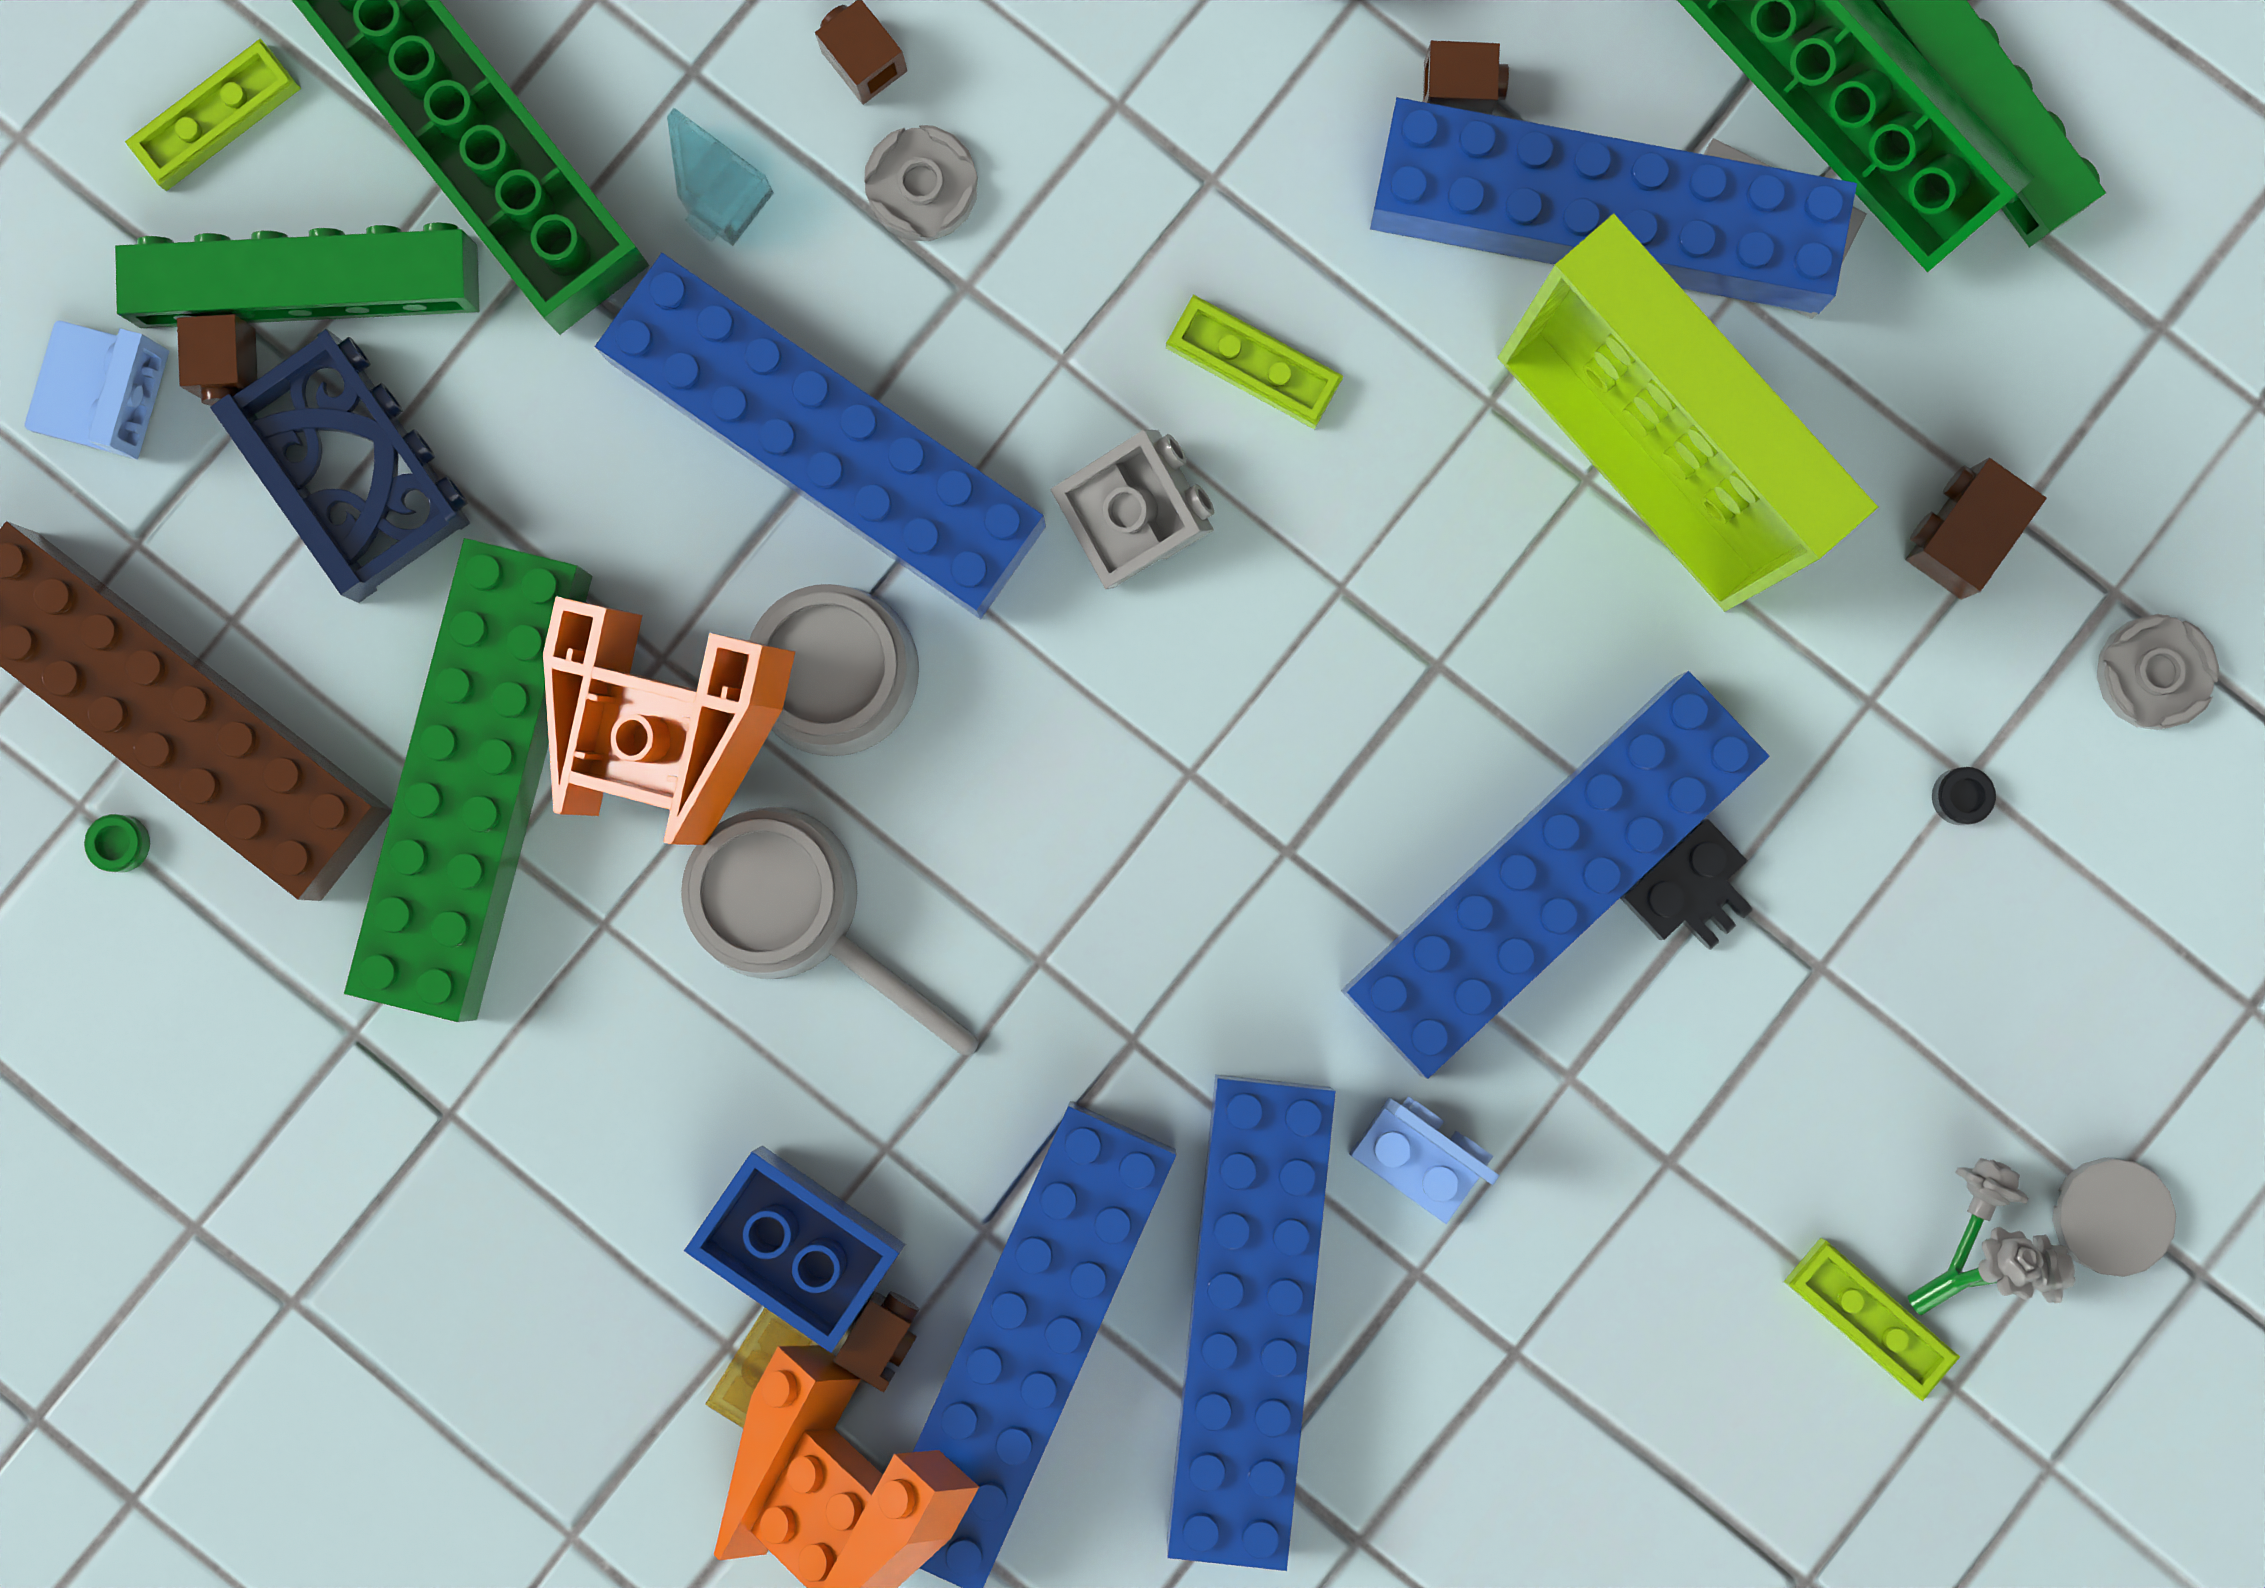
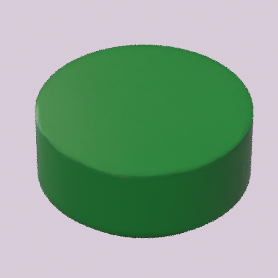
(117, 843)

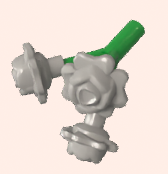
(2010, 1257)

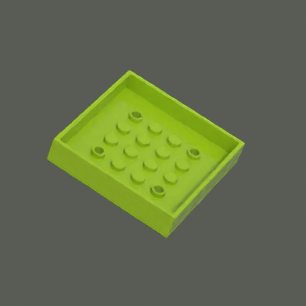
(1679, 420)

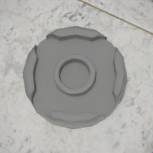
(921, 183)
(2157, 672)
(2114, 1217)

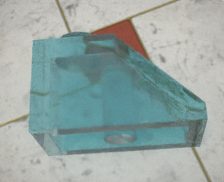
(714, 182)

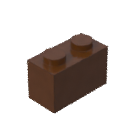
(1974, 527)

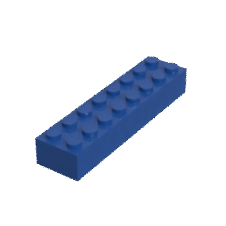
(1546, 188)
(821, 435)
(1555, 874)
(1250, 1323)
(1039, 1324)

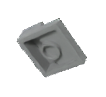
(1134, 506)

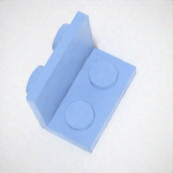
(97, 388)
(1420, 1161)

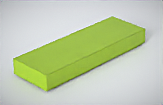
(212, 115)
(1254, 361)
(1871, 1319)

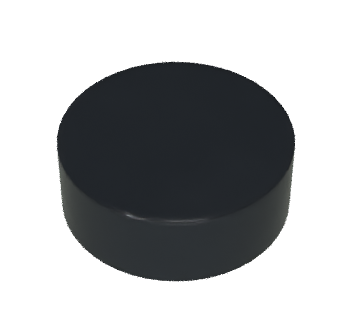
(1963, 796)

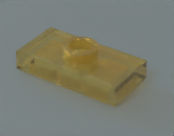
(742, 1375)

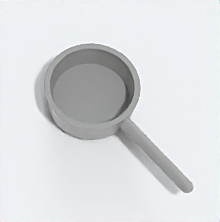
(849, 668)
(779, 899)

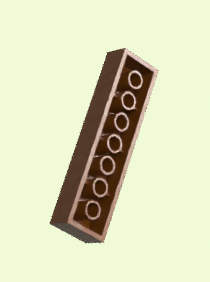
(178, 721)

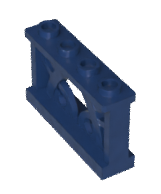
(265, 448)

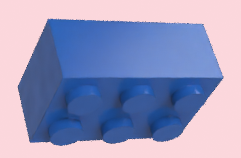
(794, 1247)

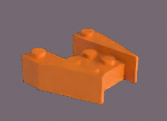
(650, 735)
(820, 1499)

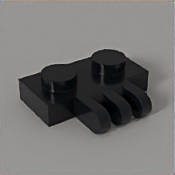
(1691, 887)

